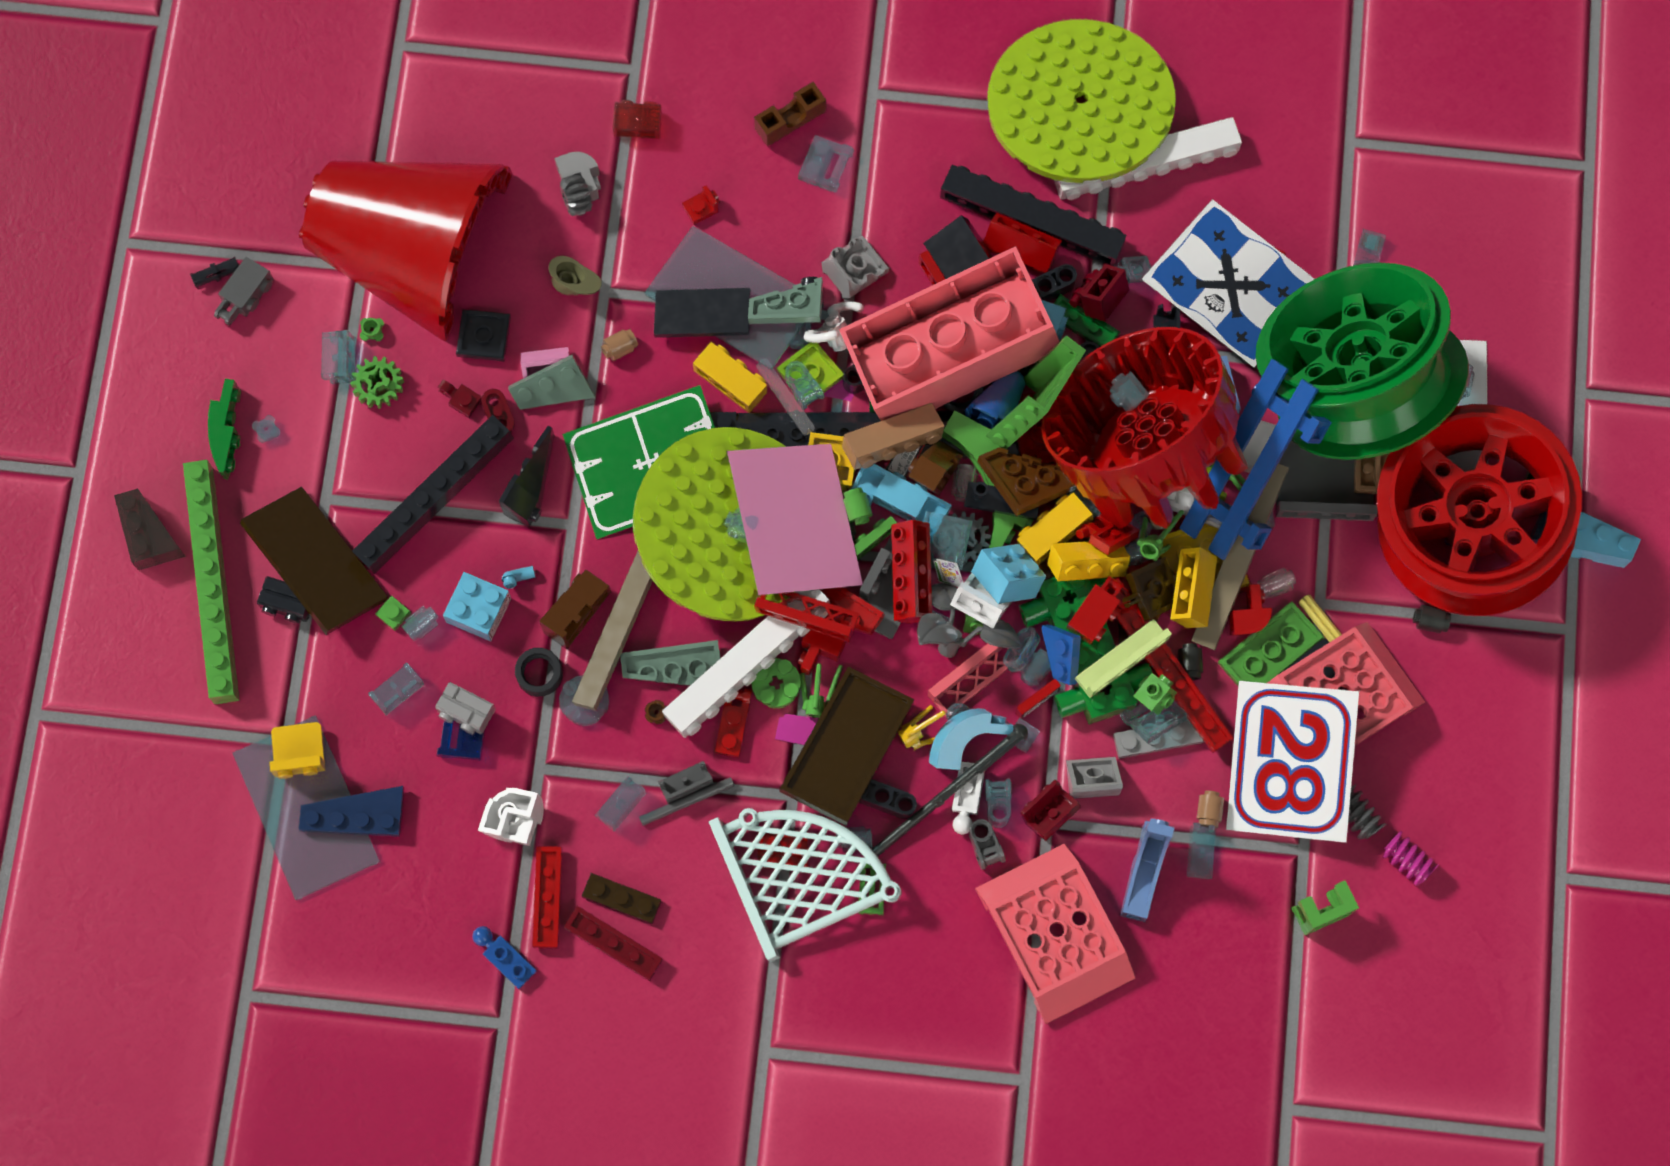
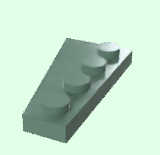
(671, 664)

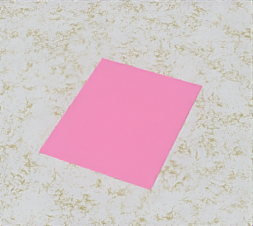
(802, 521)

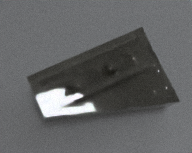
(144, 532)

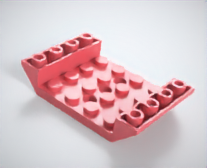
(1363, 666)
(1064, 968)

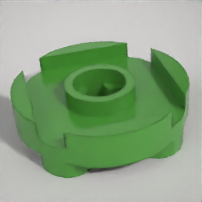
(788, 689)

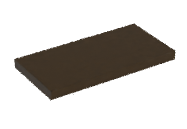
(313, 560)
(846, 745)

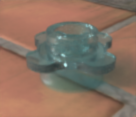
(272, 431)

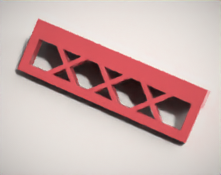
(963, 672)

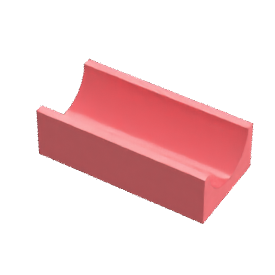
(951, 337)

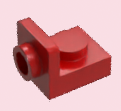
(702, 205)

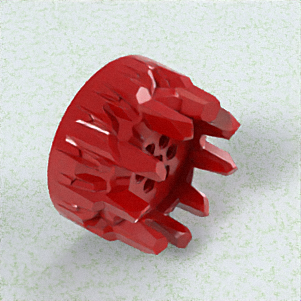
(1162, 442)

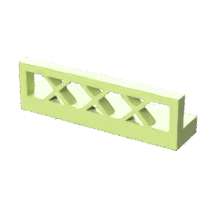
(1122, 658)

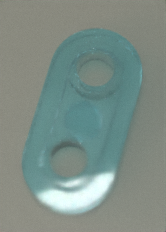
(1018, 658)

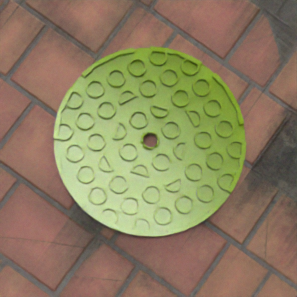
(1073, 142)
(683, 529)

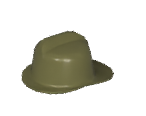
(573, 278)

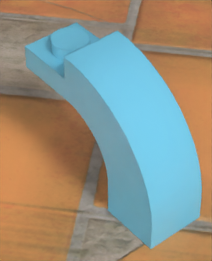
(959, 730)

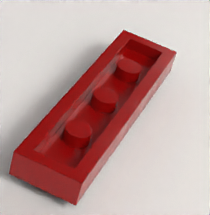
(547, 897)

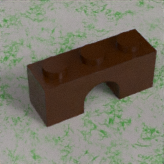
(804, 107)

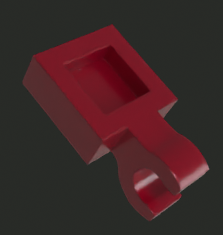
(462, 399)

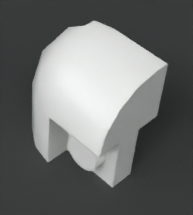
(512, 816)

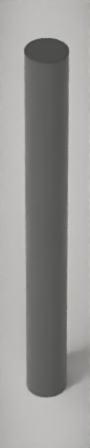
(686, 801)

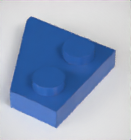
(1063, 653)

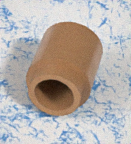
(619, 344)
(1210, 809)

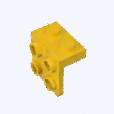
(297, 750)

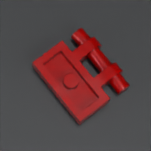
(1106, 535)

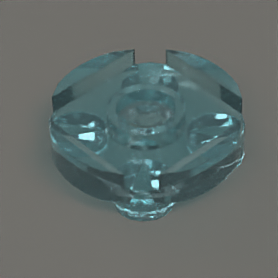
(577, 714)

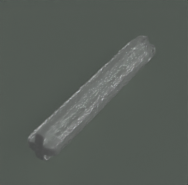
(786, 399)

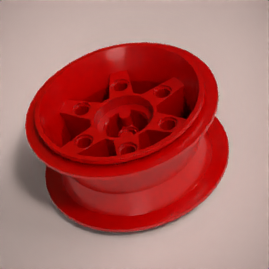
(1532, 566)

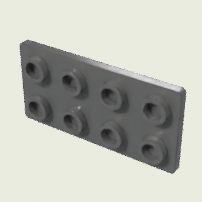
(878, 590)

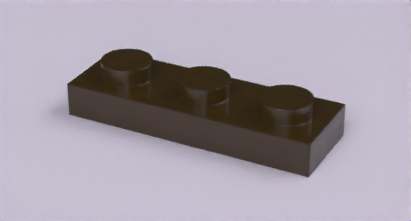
(621, 898)

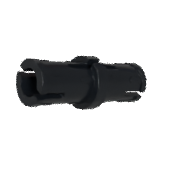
(214, 272)

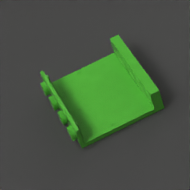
(1047, 380)

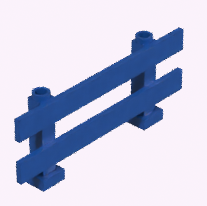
(1292, 417)

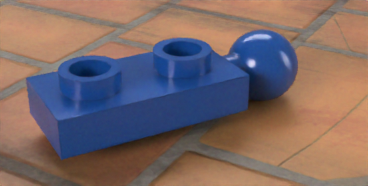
(504, 957)

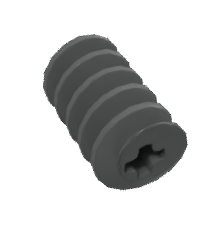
(1362, 816)

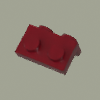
(1049, 810)

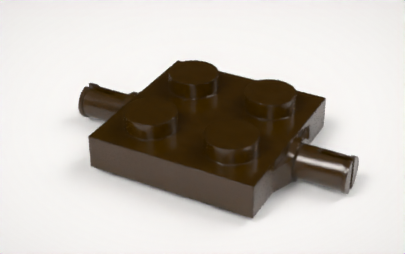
(1152, 588)

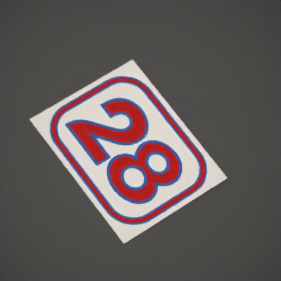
(1292, 761)

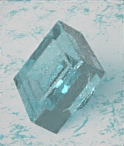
(1032, 735)

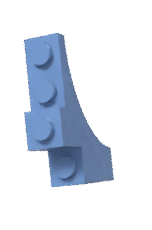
(1146, 868)

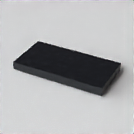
(702, 312)

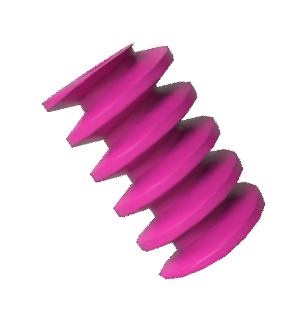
(1409, 859)

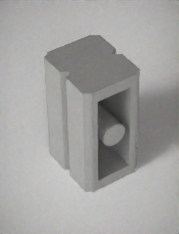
(465, 709)

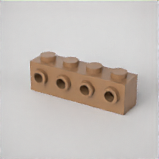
(893, 436)

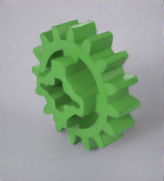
(372, 373)

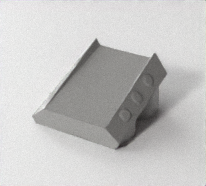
(854, 267)

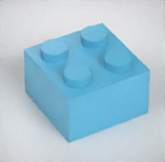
(1008, 573)

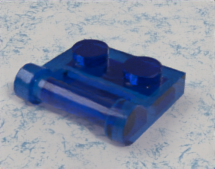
(467, 747)

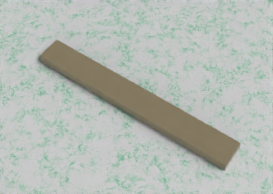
(1236, 566)
(613, 637)

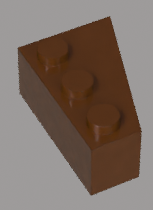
(935, 466)

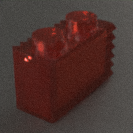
(637, 119)

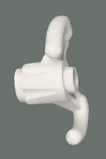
(830, 329)

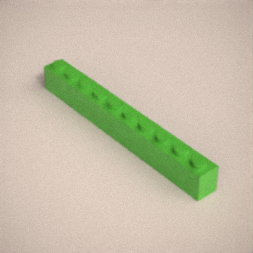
(211, 582)

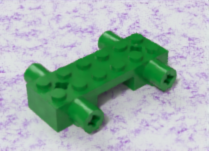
(1052, 608)

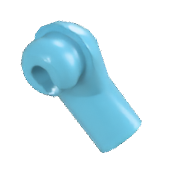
(511, 577)

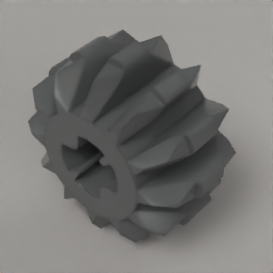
(575, 195)

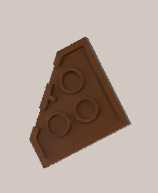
(1024, 479)

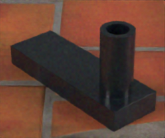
(988, 498)

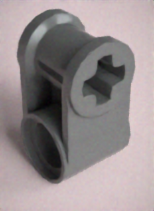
(986, 846)

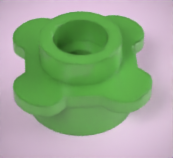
(368, 323)

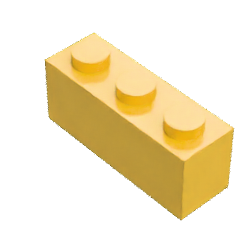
(730, 377)
(1054, 527)
(1085, 561)
(1193, 587)

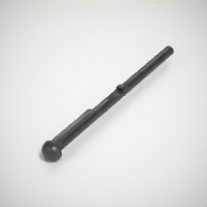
(979, 767)

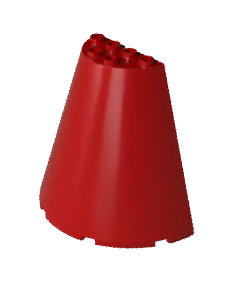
(400, 228)

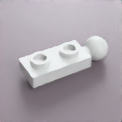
(967, 800)

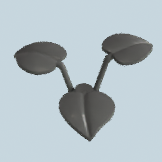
(935, 630)

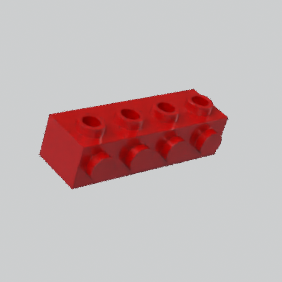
(911, 570)

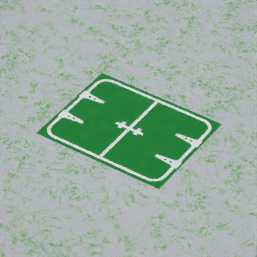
(619, 450)

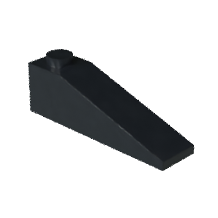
(525, 492)

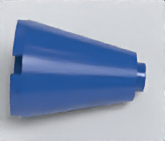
(997, 400)

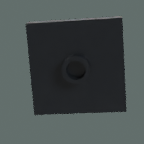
(483, 335)

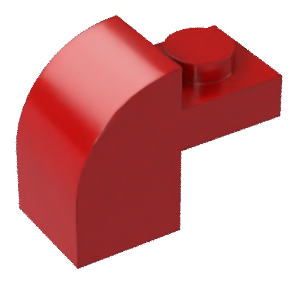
(1254, 617)
(818, 645)

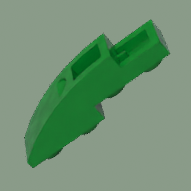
(221, 435)

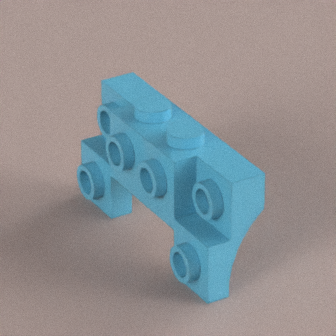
(897, 494)

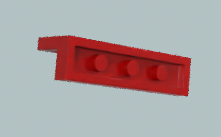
(806, 618)

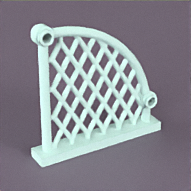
(772, 942)

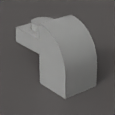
(583, 164)

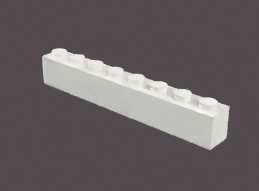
(1177, 151)
(737, 669)

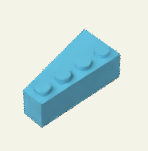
(1597, 541)

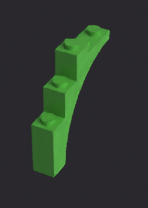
(973, 442)

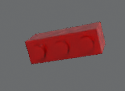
(1034, 246)

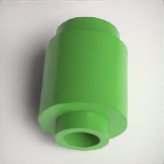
(857, 506)

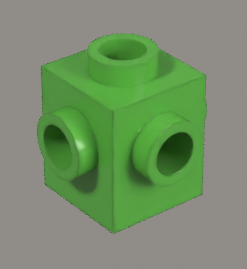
(1155, 693)

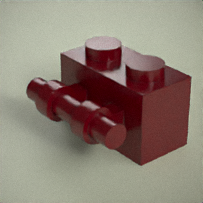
(1101, 292)

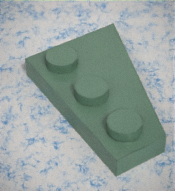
(791, 306)
(552, 385)

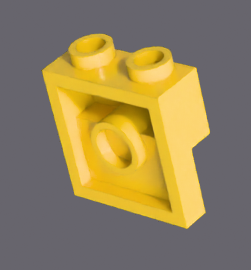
(843, 465)

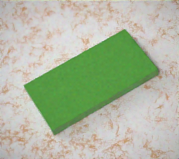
(1272, 648)

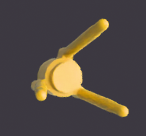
(911, 732)

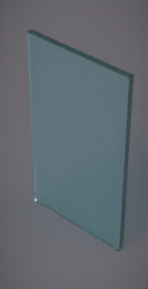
(710, 264)
(306, 858)

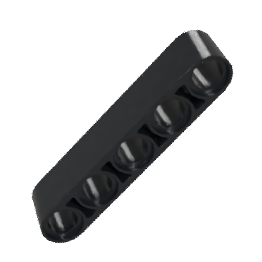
(891, 806)

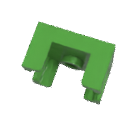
(1341, 906)

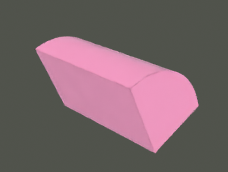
(537, 360)

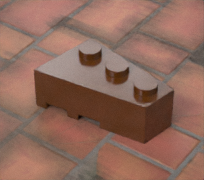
(574, 608)

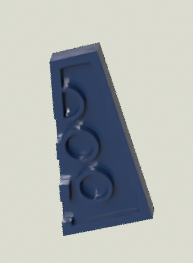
(358, 814)

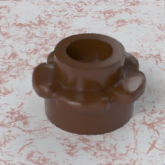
(651, 707)

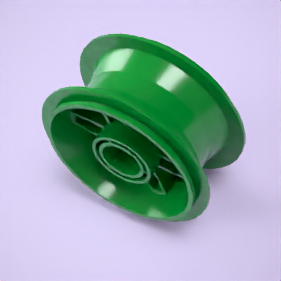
(1375, 351)

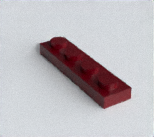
(613, 943)

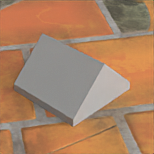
(1093, 777)

